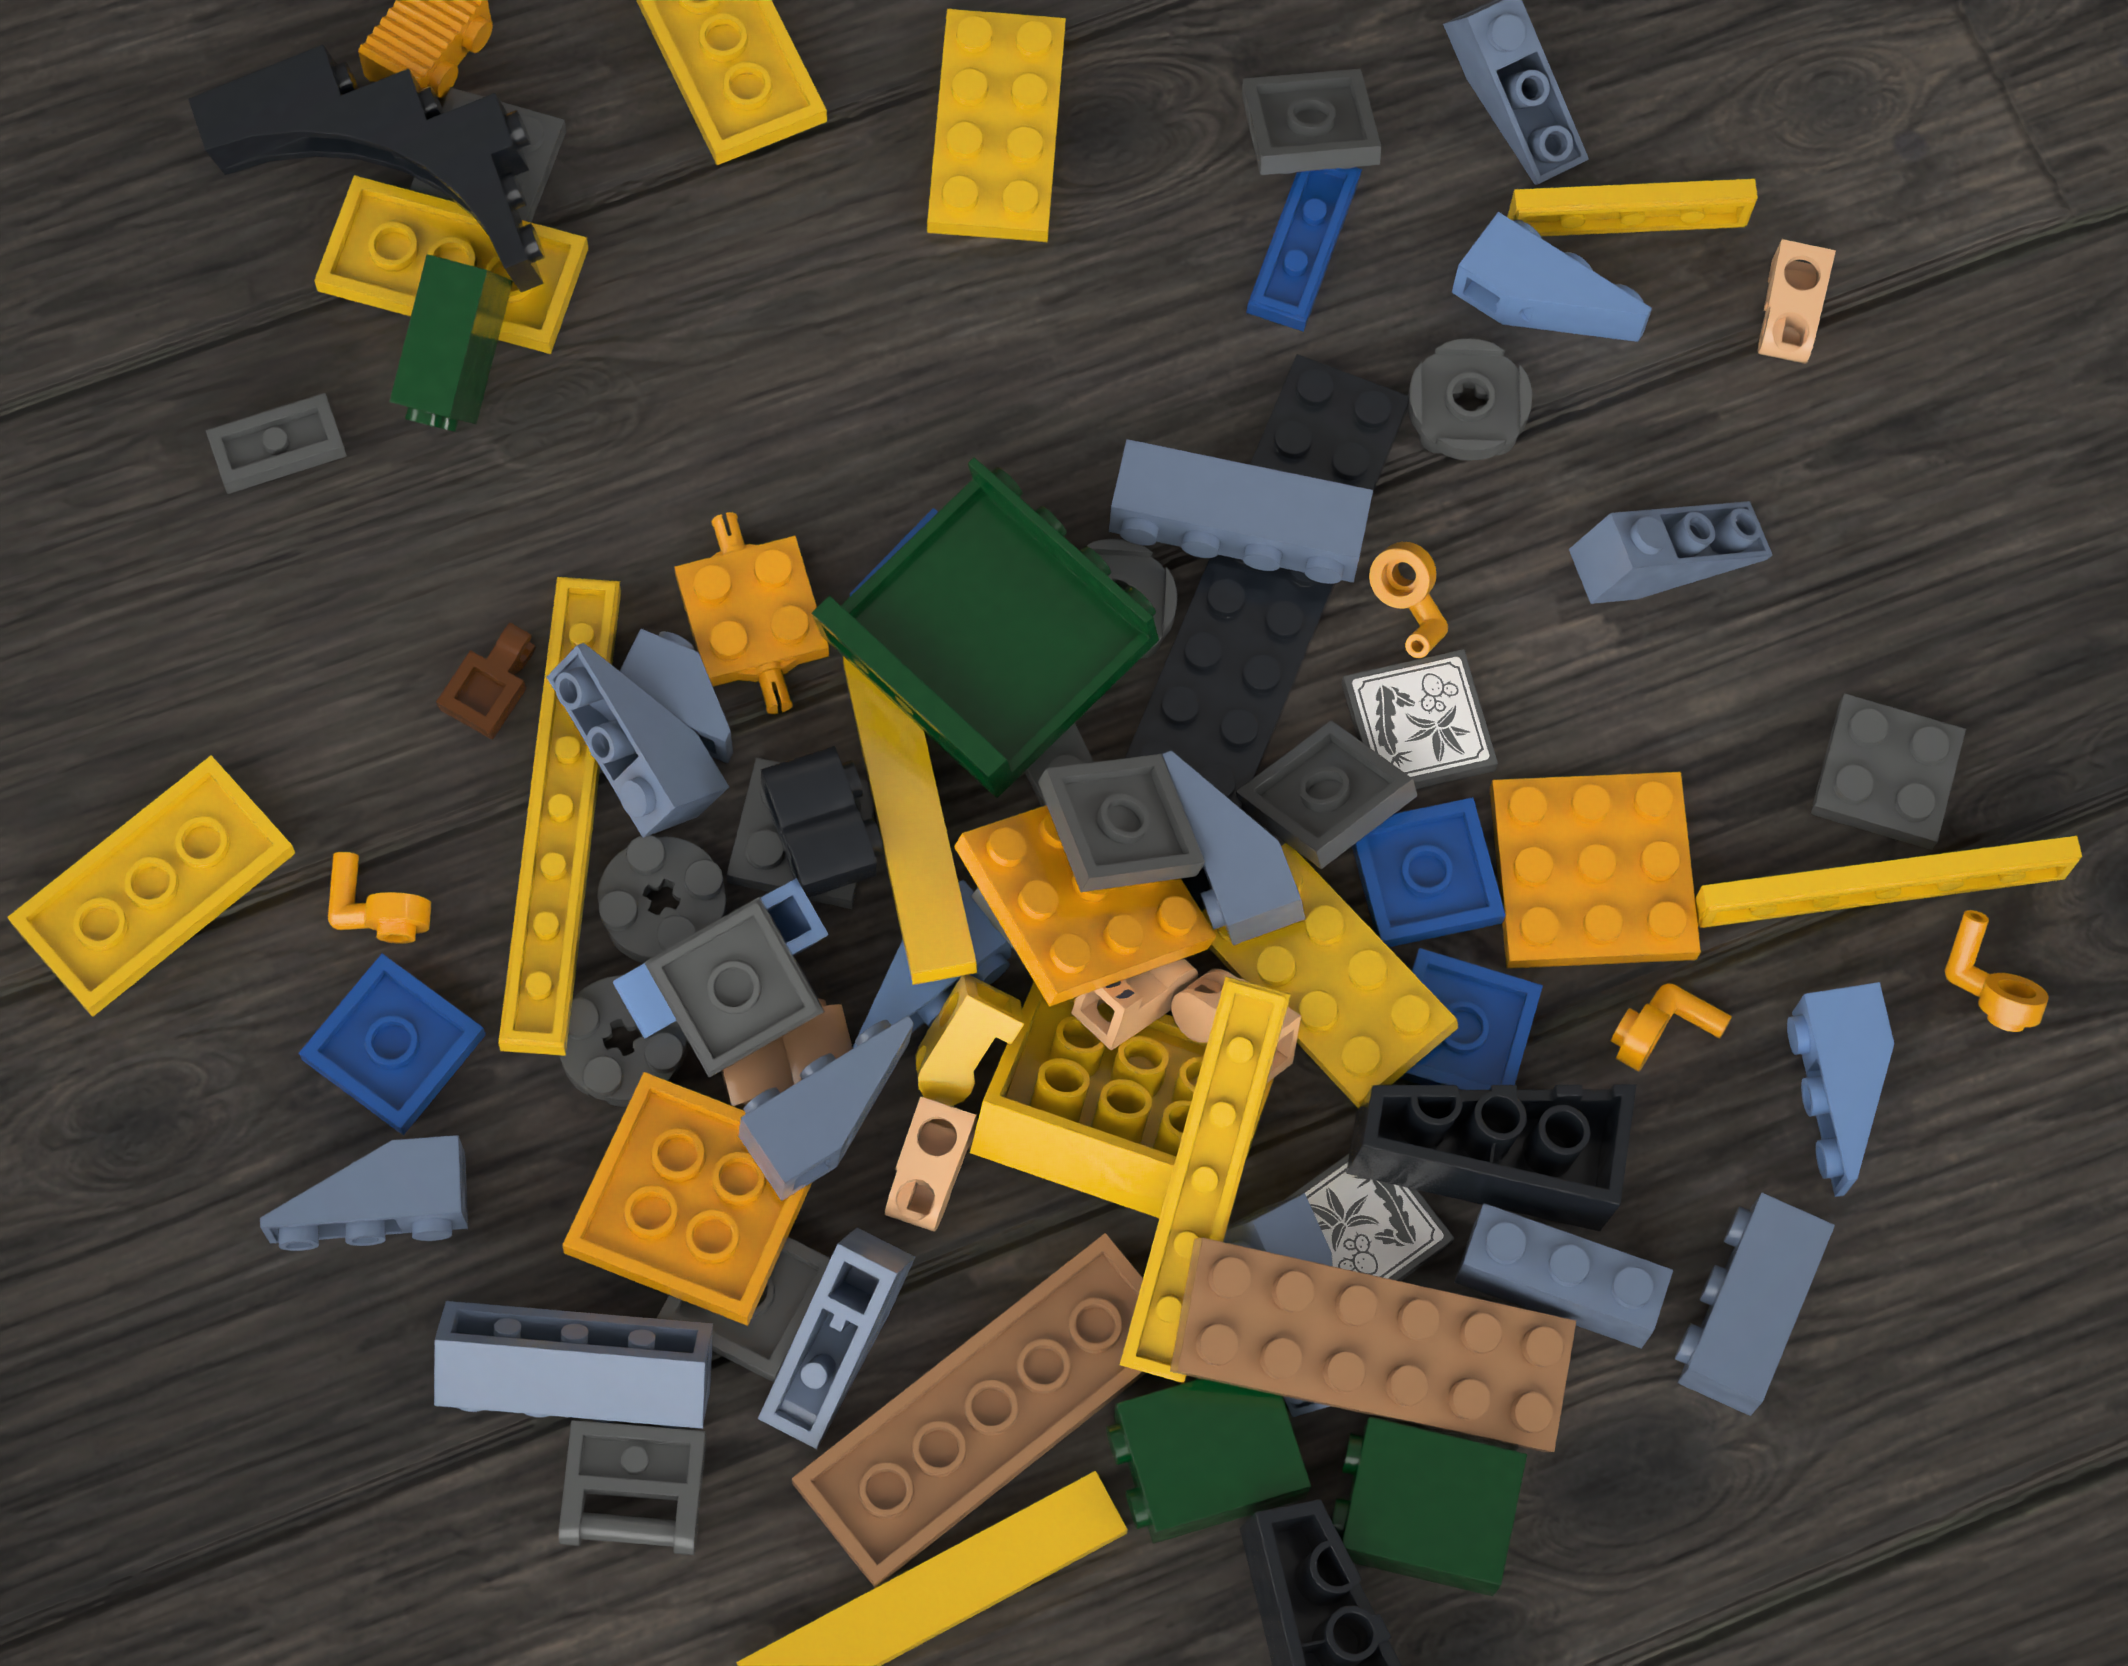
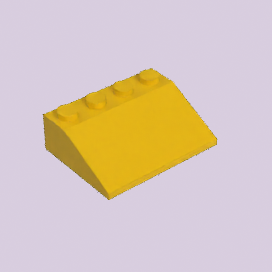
(1092, 1112)

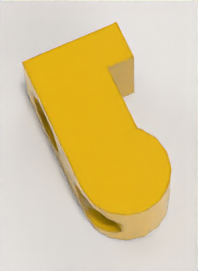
(962, 1036)

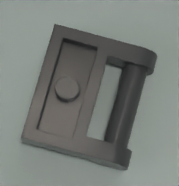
(638, 1465)

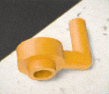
(1412, 594)
(391, 914)
(2005, 997)
(1640, 1031)

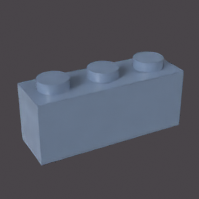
(1563, 1276)
(1752, 1303)

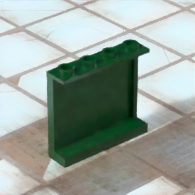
(992, 629)

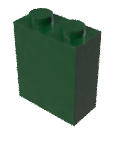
(450, 343)
(1205, 1456)
(1429, 1505)

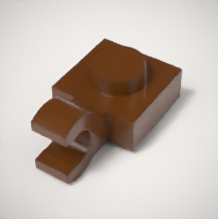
(487, 689)

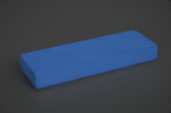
(1303, 246)

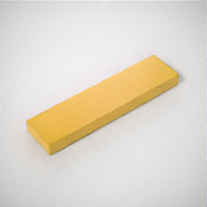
(1635, 207)

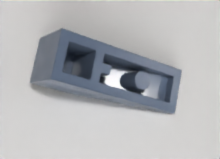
(836, 1335)

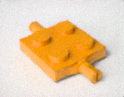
(751, 612)

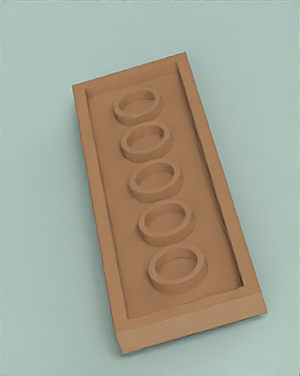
(1373, 1345)
(979, 1415)

